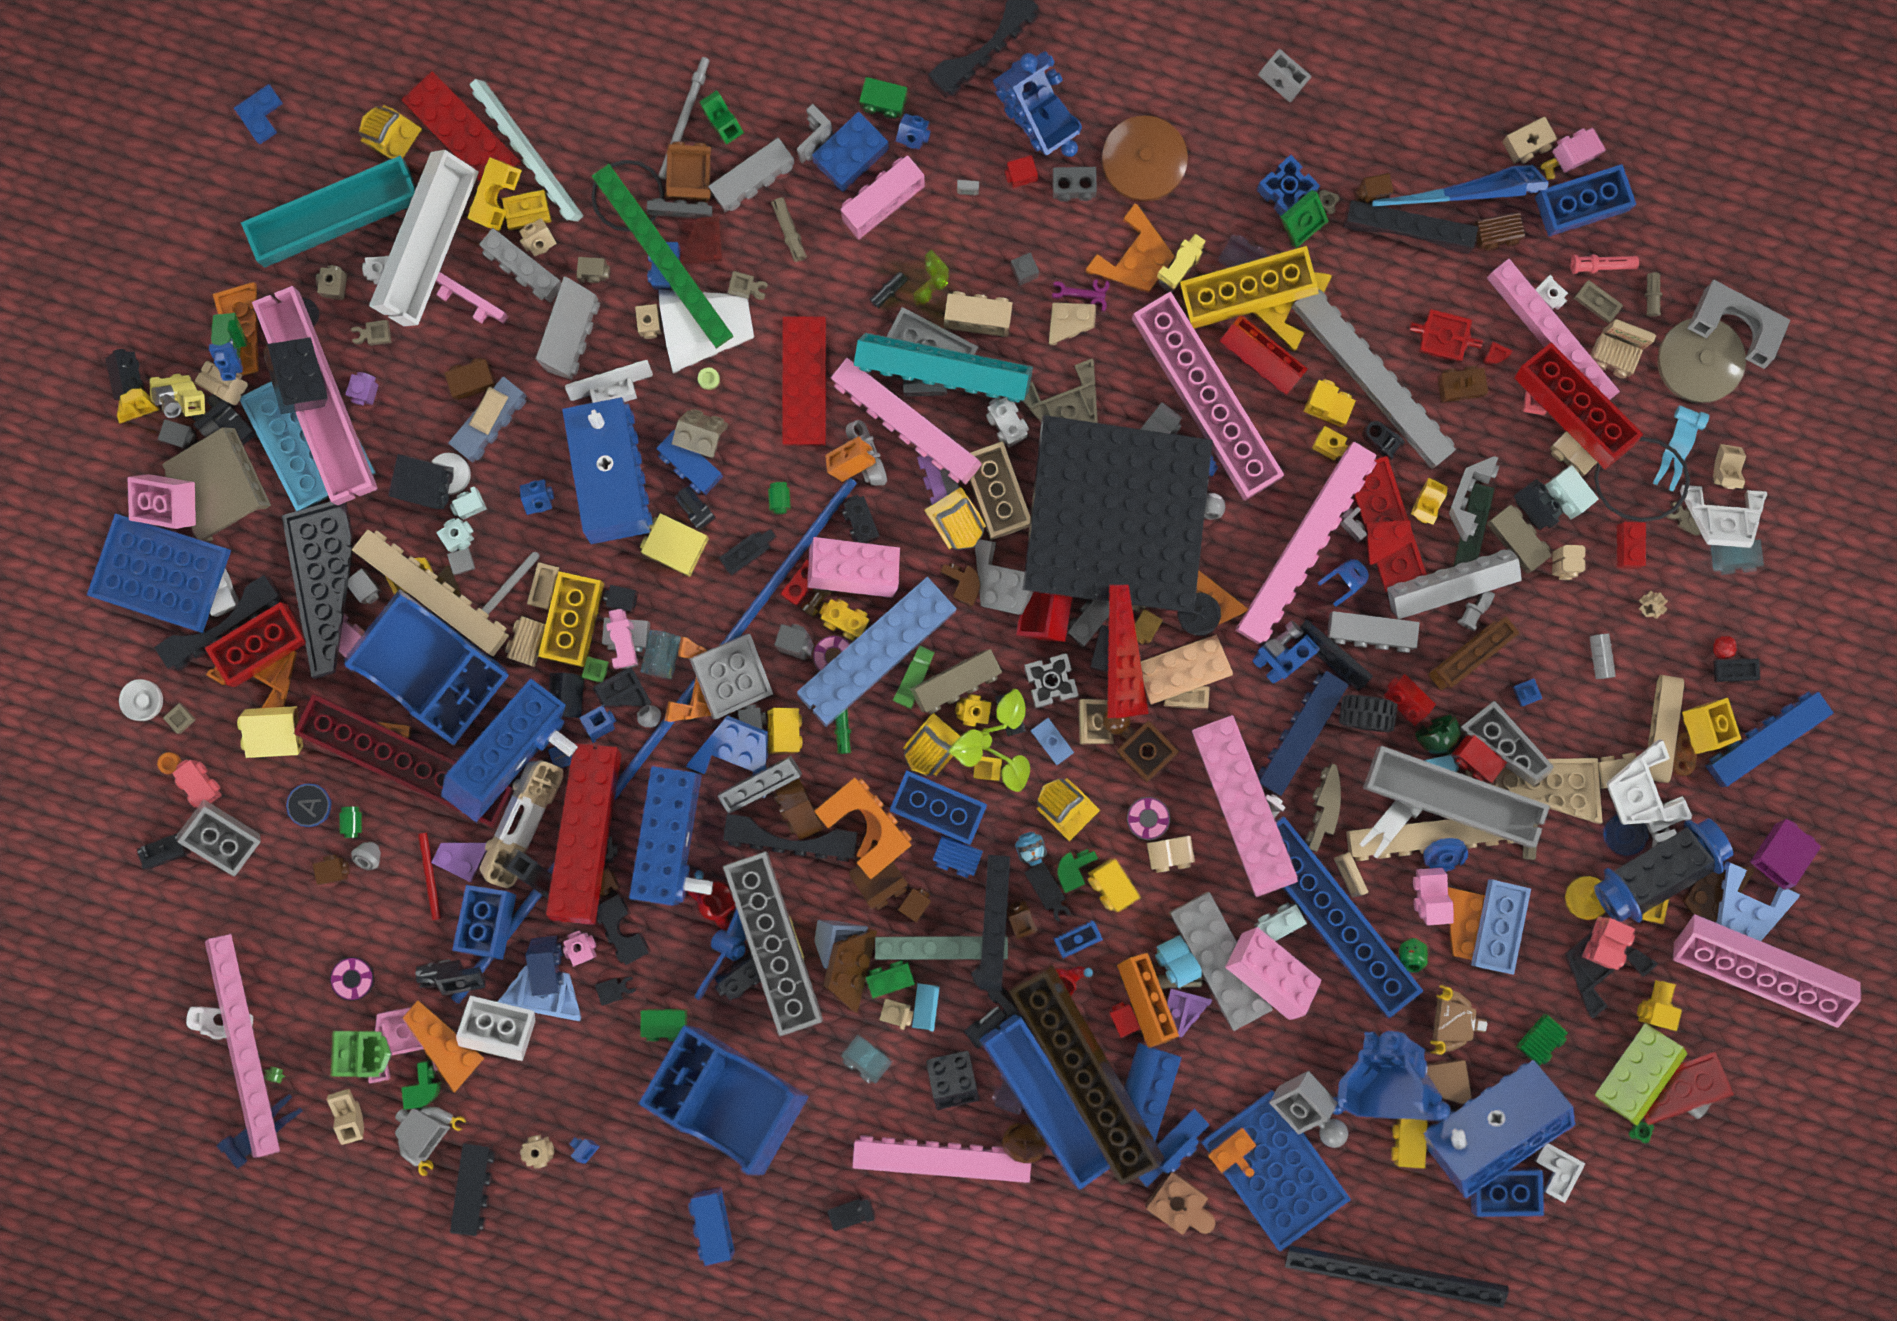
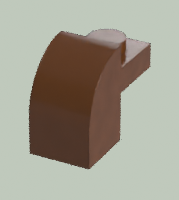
(968, 586)

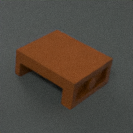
(688, 172)

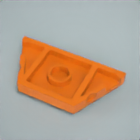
(1229, 605)

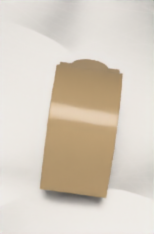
(1729, 466)
(348, 1117)

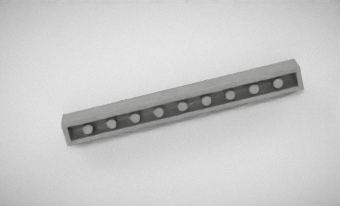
(1374, 378)

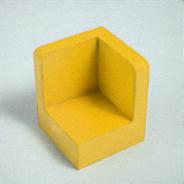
(988, 769)

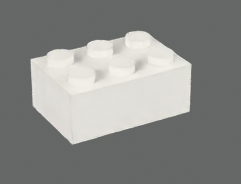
(496, 1028)

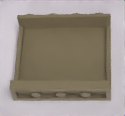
(223, 482)

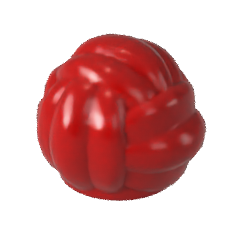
(1724, 647)

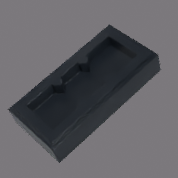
(1736, 670)

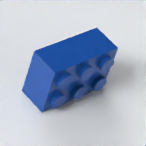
(850, 151)
(484, 922)
(1511, 1194)
(711, 1226)

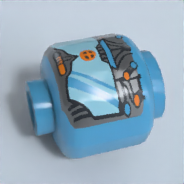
(1030, 848)

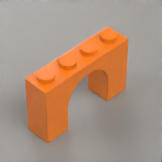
(855, 797)

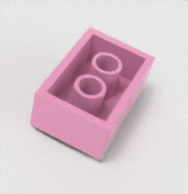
(161, 501)

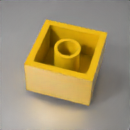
(1711, 725)

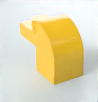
(1429, 501)

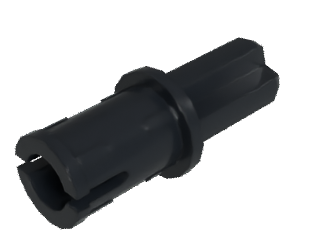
(888, 290)

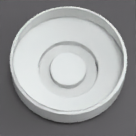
(461, 471)
(141, 700)

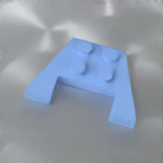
(1747, 914)

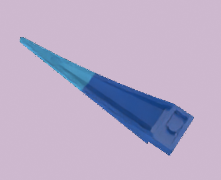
(1505, 183)

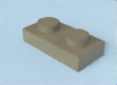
(1598, 301)

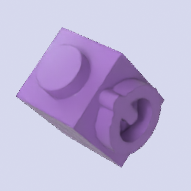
(362, 389)

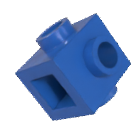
(913, 131)
(536, 496)

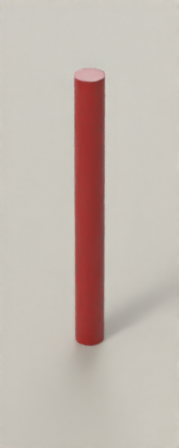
(429, 876)

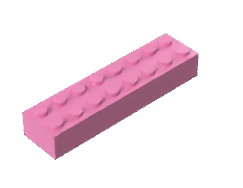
(1244, 806)
(1766, 971)

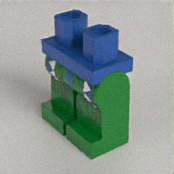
(227, 341)

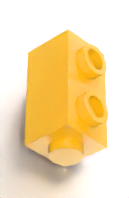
(837, 615)

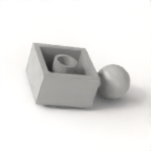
(1308, 1104)

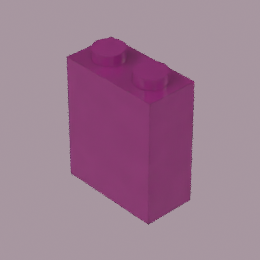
(1785, 854)

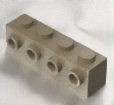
(955, 681)

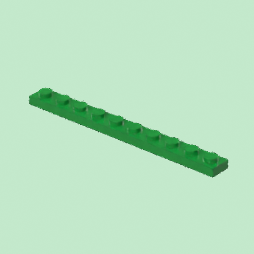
(662, 256)

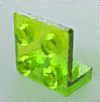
(939, 274)

